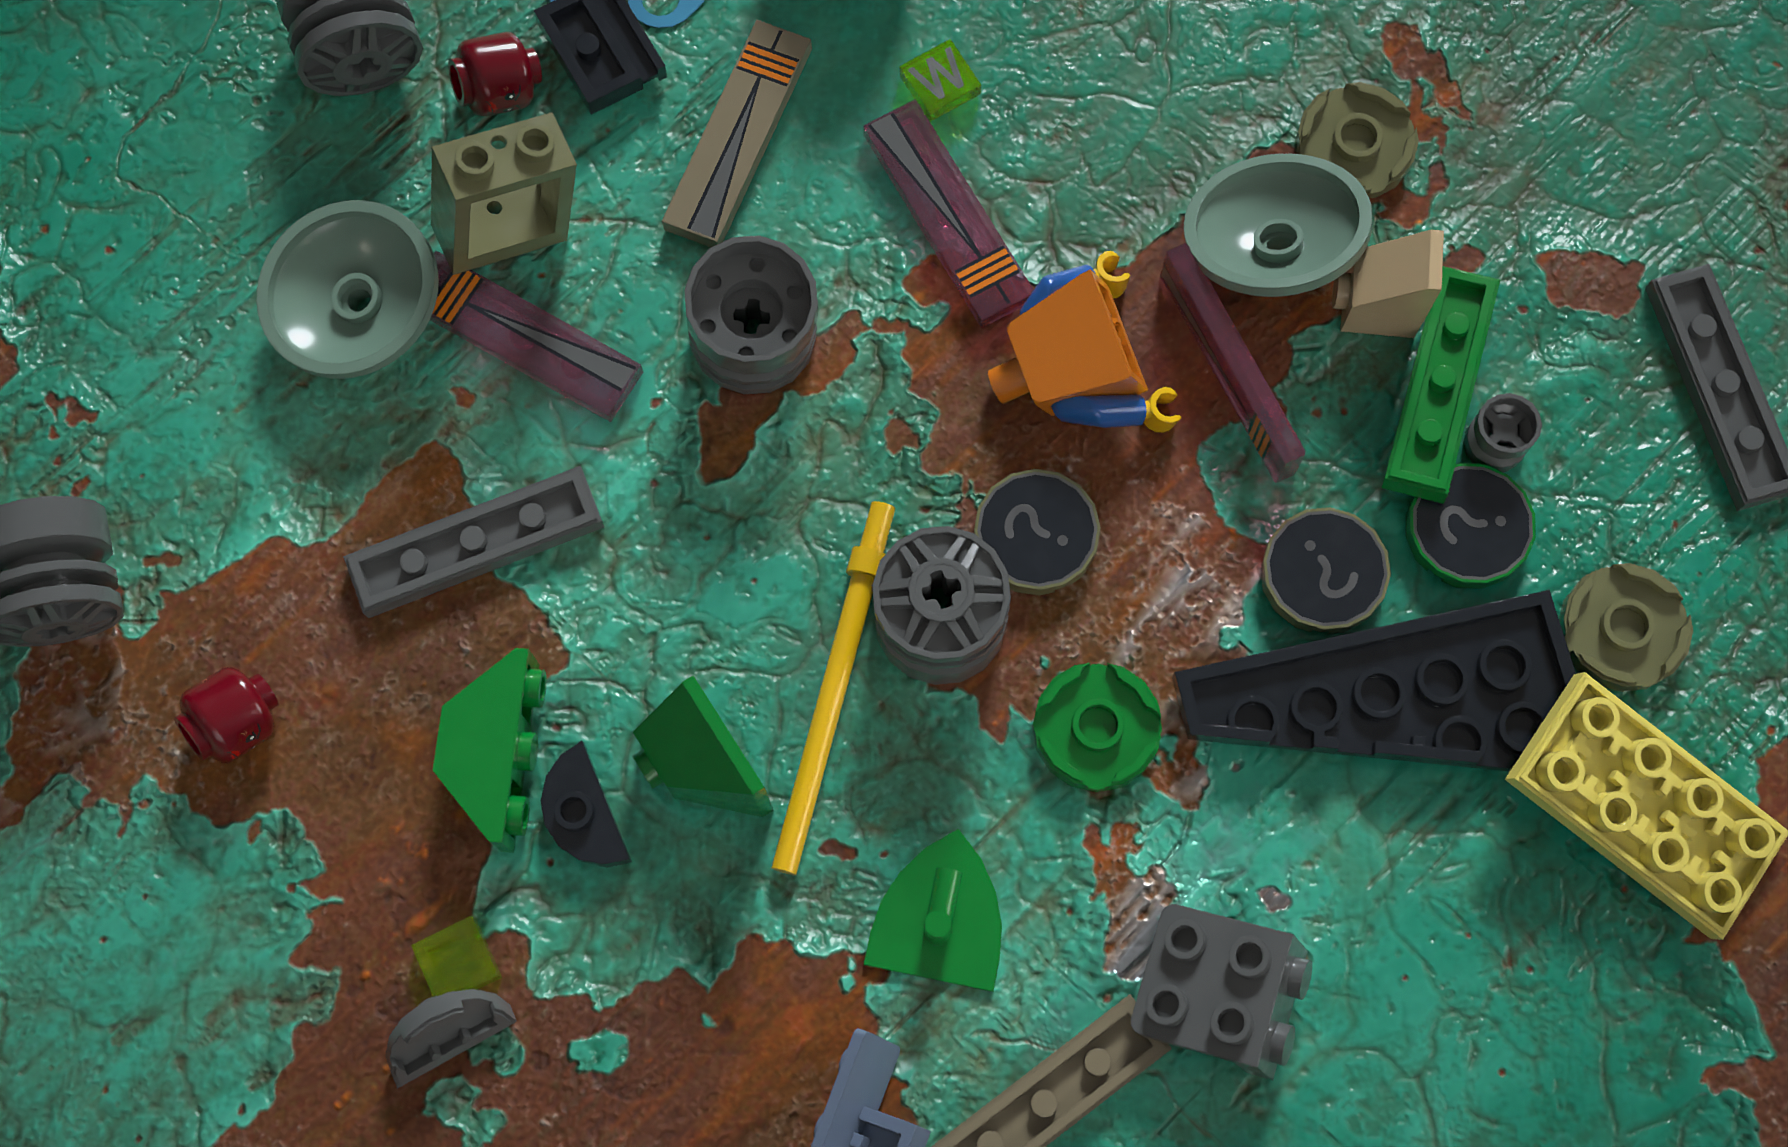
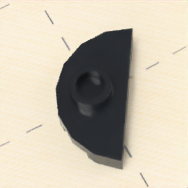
(579, 812)

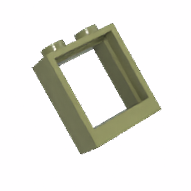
(522, 184)

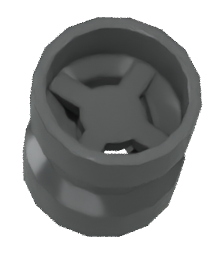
(1510, 421)

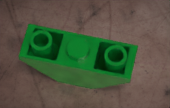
(489, 746)

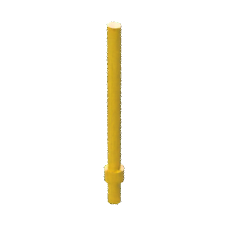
(862, 569)

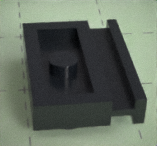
(600, 48)

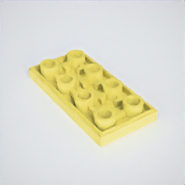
(1648, 806)

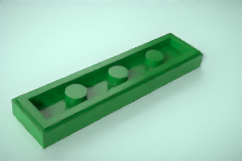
(1441, 386)

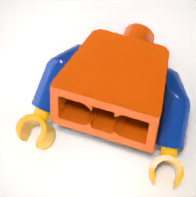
(1078, 353)

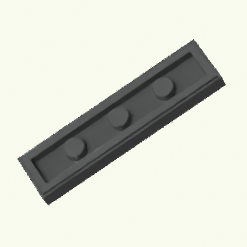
(1722, 385)
(473, 542)

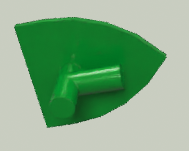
(940, 918)

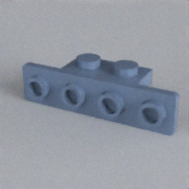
(854, 1102)

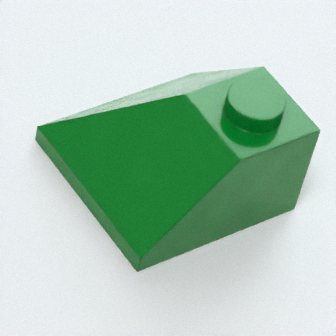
(697, 755)

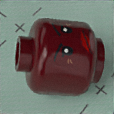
(494, 74)
(226, 715)

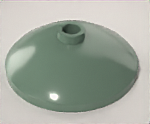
(1278, 224)
(323, 273)

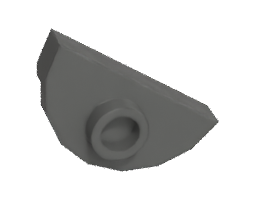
(443, 1029)

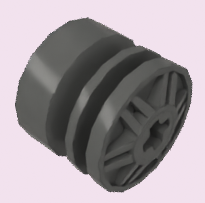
(350, 43)
(745, 282)
(55, 571)
(912, 627)

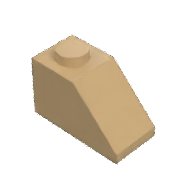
(1391, 286)

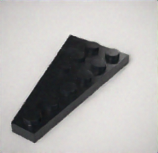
(1419, 690)

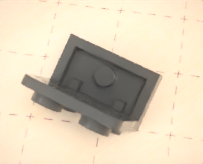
(1222, 988)

